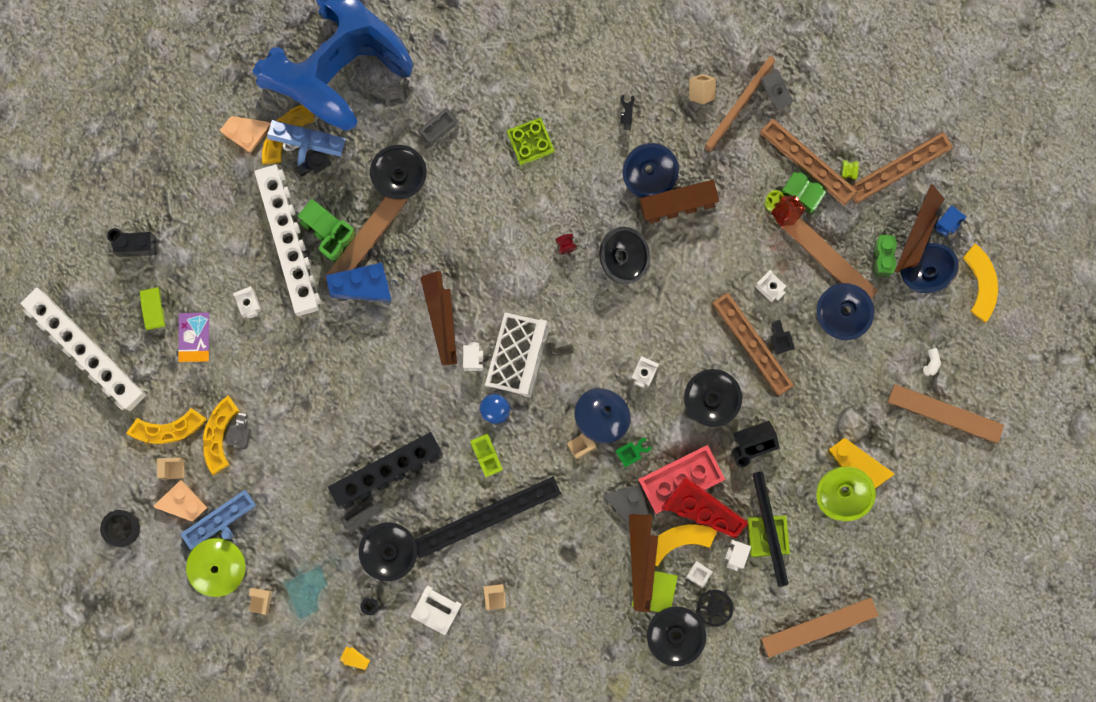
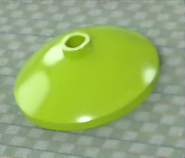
(849, 503)
(215, 553)

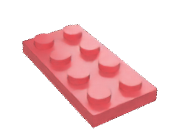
(697, 466)

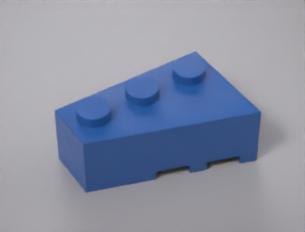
(360, 283)

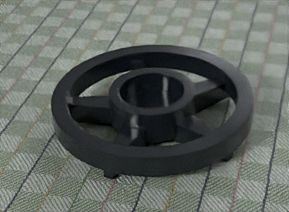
(714, 608)

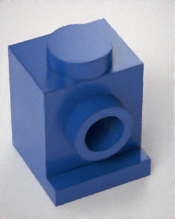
(949, 221)

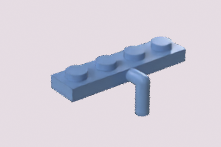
(306, 139)
(219, 520)

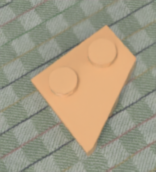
(245, 131)
(182, 502)

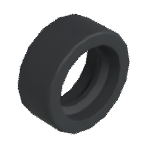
(104, 528)

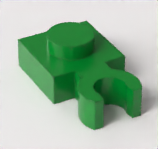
(630, 453)

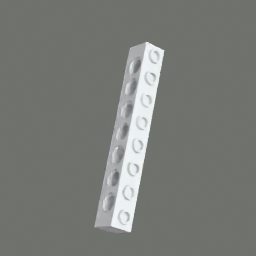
(265, 178)
(35, 302)

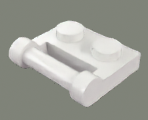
(431, 615)

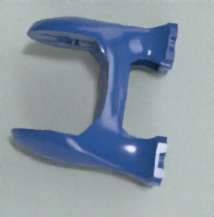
(306, 82)

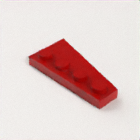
(697, 504)

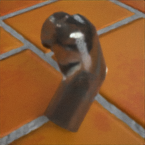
(558, 351)

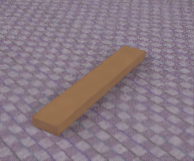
(739, 105)
(808, 162)
(901, 167)
(368, 235)
(827, 256)
(753, 344)
(945, 413)
(819, 627)

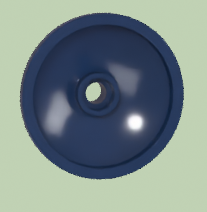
(659, 178)
(935, 260)
(837, 320)
(597, 423)

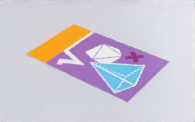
(193, 337)

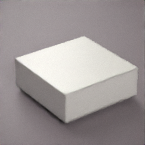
(699, 574)

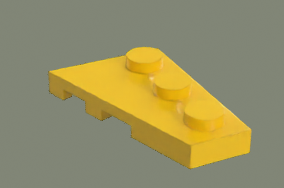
(851, 456)

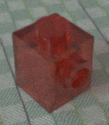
(788, 210)

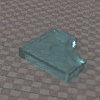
(305, 591)

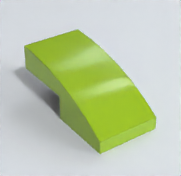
(152, 308)
(486, 455)

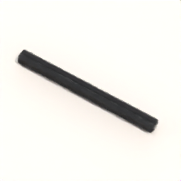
(770, 529)

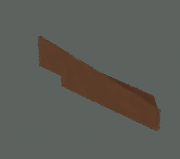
(920, 230)
(441, 316)
(643, 560)

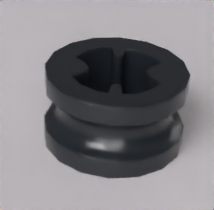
(365, 611)

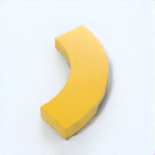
(273, 149)
(987, 282)
(168, 432)
(214, 435)
(682, 536)

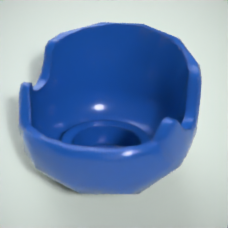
(494, 409)

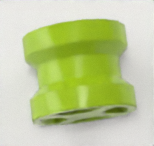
(849, 170)
(775, 196)

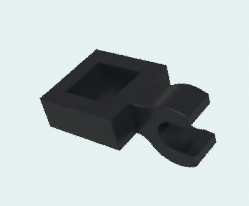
(626, 117)
(316, 161)
(782, 340)

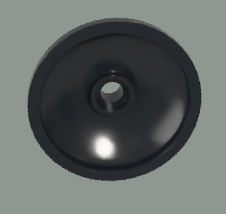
(395, 161)
(632, 252)
(721, 387)
(374, 547)
(678, 650)

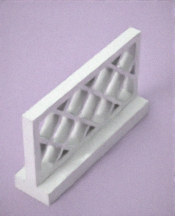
(533, 359)

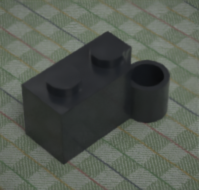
(132, 243)
(754, 442)

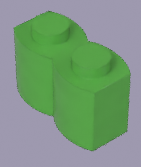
(807, 192)
(317, 219)
(334, 244)
(884, 253)

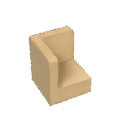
(702, 89)
(581, 446)
(170, 468)
(494, 597)
(260, 600)

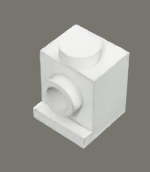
(764, 286)
(244, 295)
(472, 357)
(644, 364)
(737, 555)

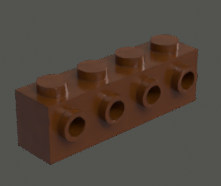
(679, 200)

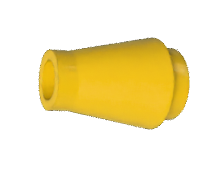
(353, 658)

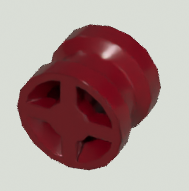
(566, 244)

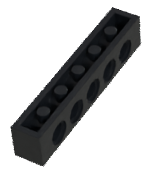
(339, 489)

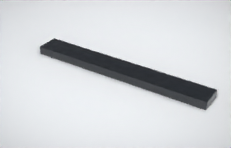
(487, 517)

